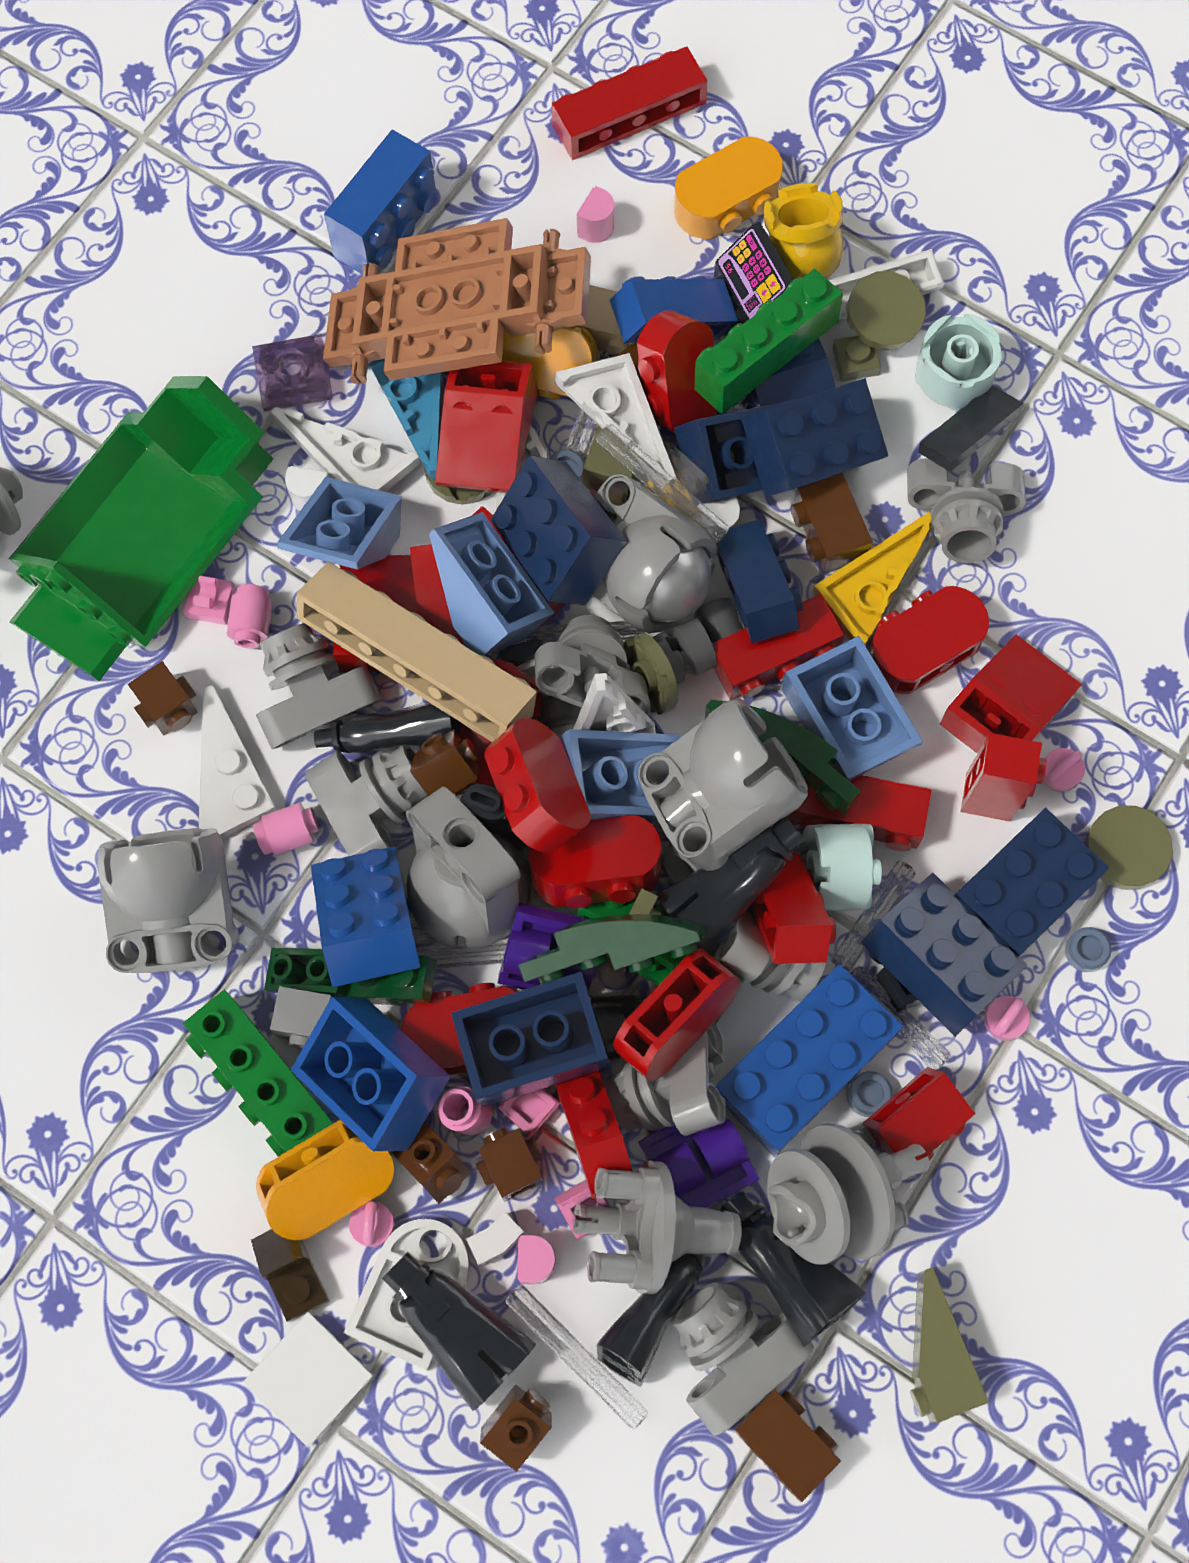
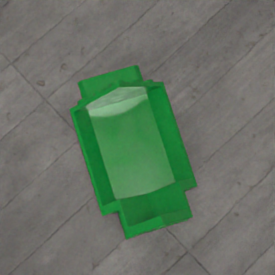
(139, 524)

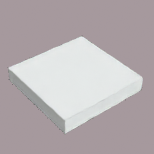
(308, 1379)

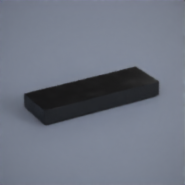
(970, 428)

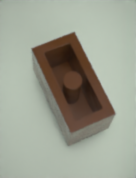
(830, 523)
(787, 1444)

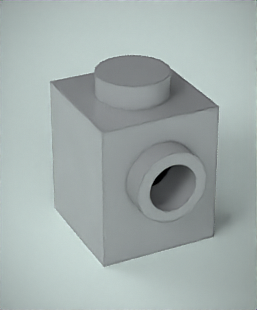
(297, 1014)

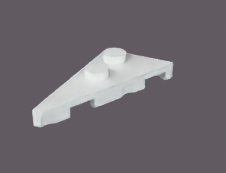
(614, 395)
(346, 453)
(611, 709)
(229, 784)

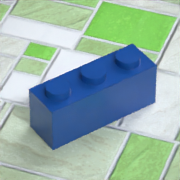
(694, 297)

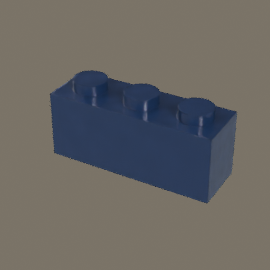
(759, 581)

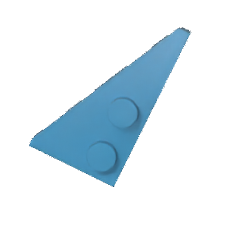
(418, 408)

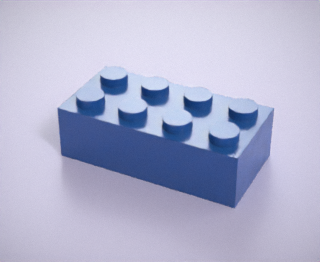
(807, 1060)

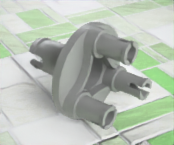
(652, 1226)

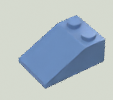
(345, 524)
(485, 586)
(851, 708)
(609, 767)

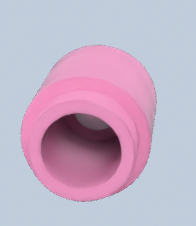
(249, 616)
(286, 829)
(453, 1108)

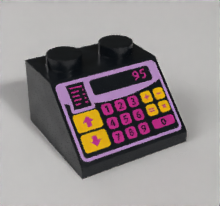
(752, 272)

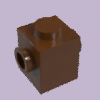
(163, 699)
(446, 763)
(510, 1162)
(433, 1164)
(517, 1426)

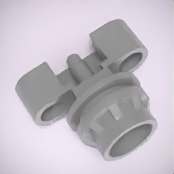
(964, 513)
(581, 651)
(298, 661)
(361, 804)
(747, 956)
(677, 1098)
(717, 1333)

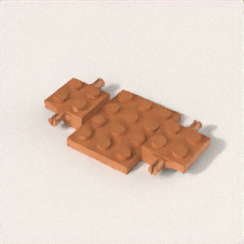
(455, 300)

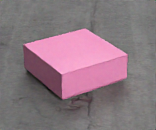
(530, 1110)

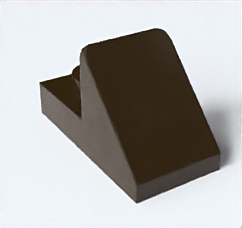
(290, 1274)

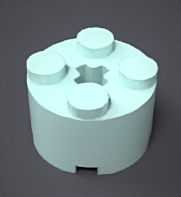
(958, 360)
(842, 864)

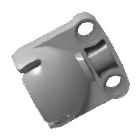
(721, 785)
(463, 874)
(166, 899)

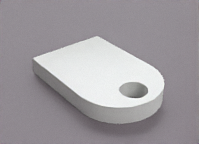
(378, 1316)

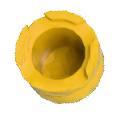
(806, 229)

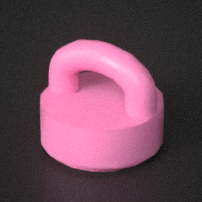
(1064, 769)
(1007, 1018)
(371, 1224)

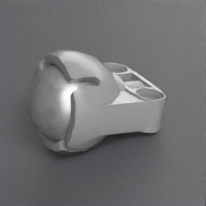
(664, 563)

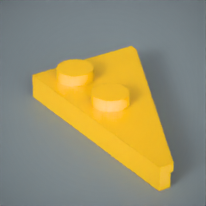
(866, 586)

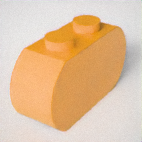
(727, 187)
(570, 349)
(321, 1182)

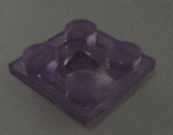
(305, 387)

